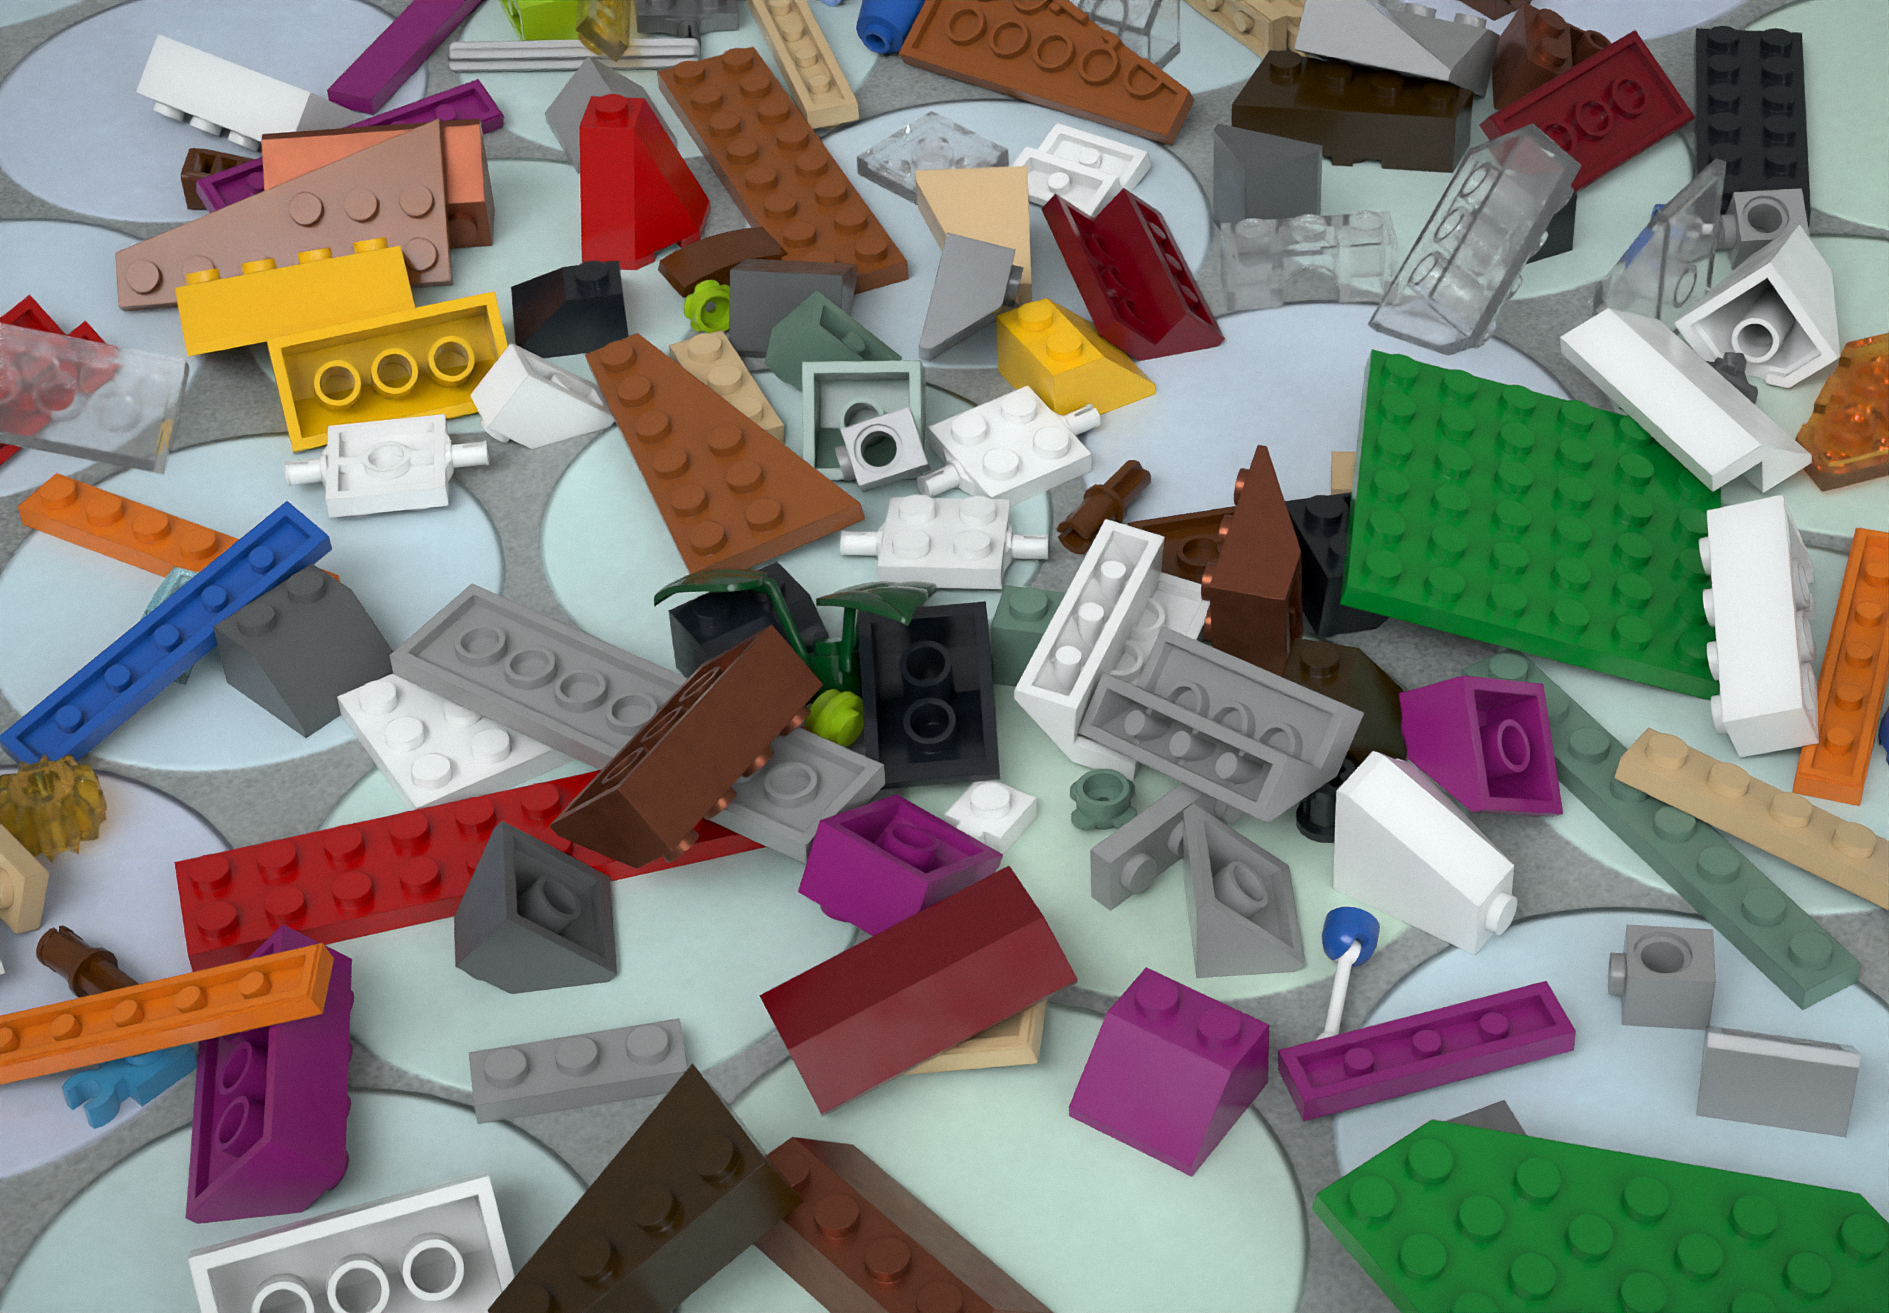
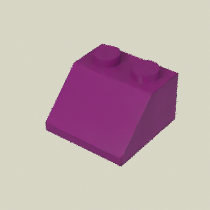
(1485, 743)
(890, 863)
(1171, 1071)

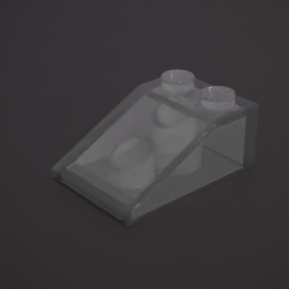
(1671, 257)

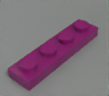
(1425, 1050)

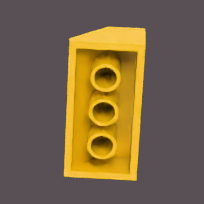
(293, 298)
(386, 367)

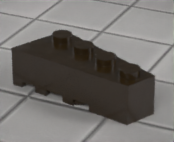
(1357, 112)
(660, 1215)

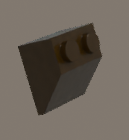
(1356, 681)

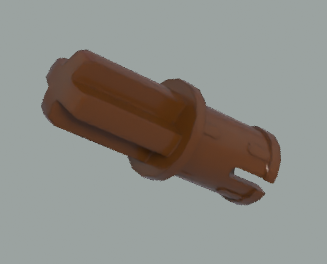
(1102, 503)
(84, 967)

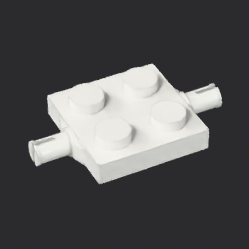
(1009, 448)
(387, 465)
(946, 542)

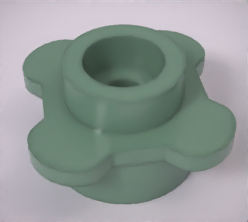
(1102, 800)

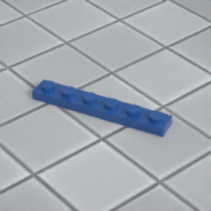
(165, 641)

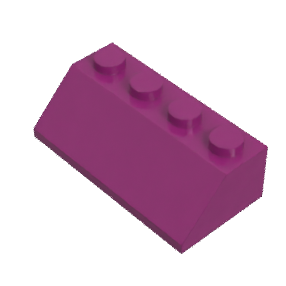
(273, 1107)

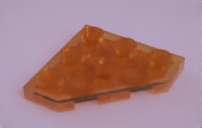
(1851, 418)

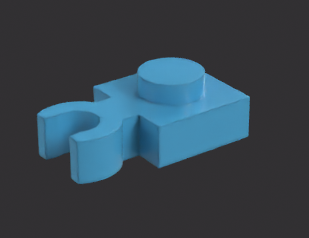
(134, 1076)

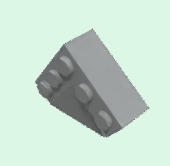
(1400, 41)

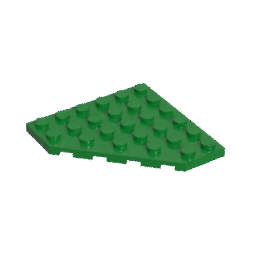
(1564, 1227)

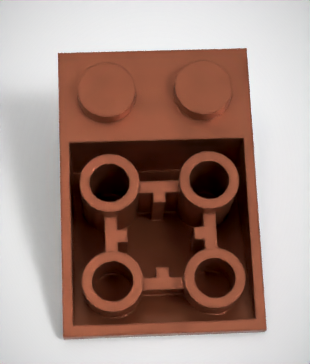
(1537, 49)
(1258, 574)

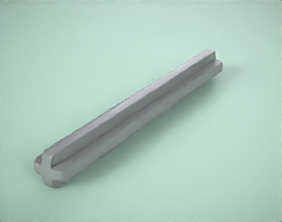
(567, 55)

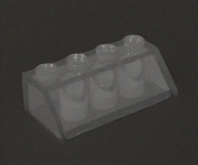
(1477, 243)
(89, 399)

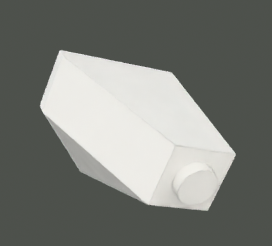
(1773, 311)
(1419, 855)

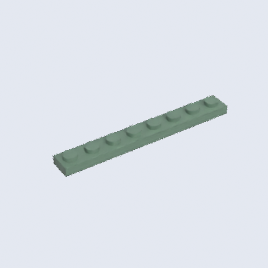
(1686, 851)

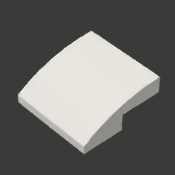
(1081, 168)

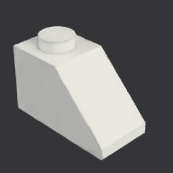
(537, 401)

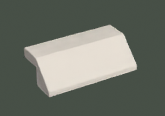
(1682, 401)
(1105, 627)

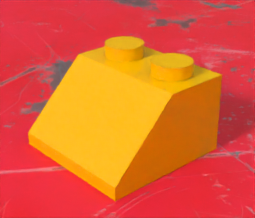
(1066, 360)

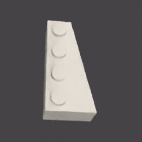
(1761, 627)

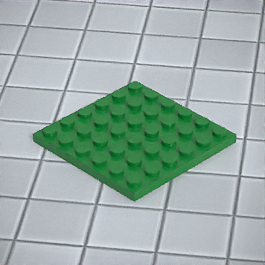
(1527, 525)

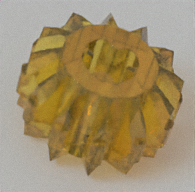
(52, 805)

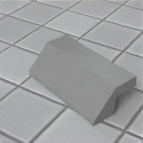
(1223, 726)

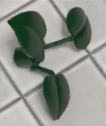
(834, 658)

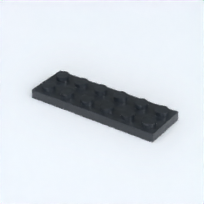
(1751, 109)

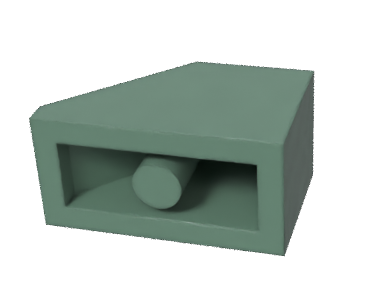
(820, 333)
(1018, 629)

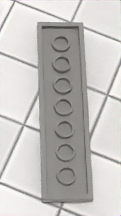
(596, 697)

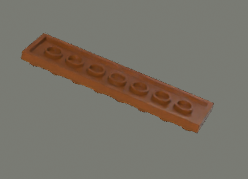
(778, 165)

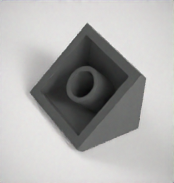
(1264, 176)
(771, 289)

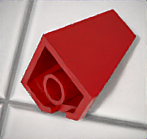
(634, 185)

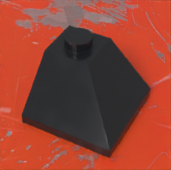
(570, 310)

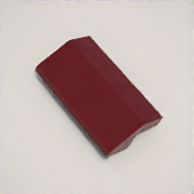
(1133, 277)
(918, 989)

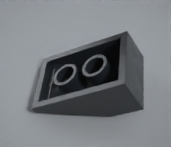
(930, 696)

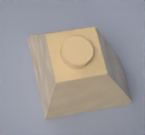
(983, 206)

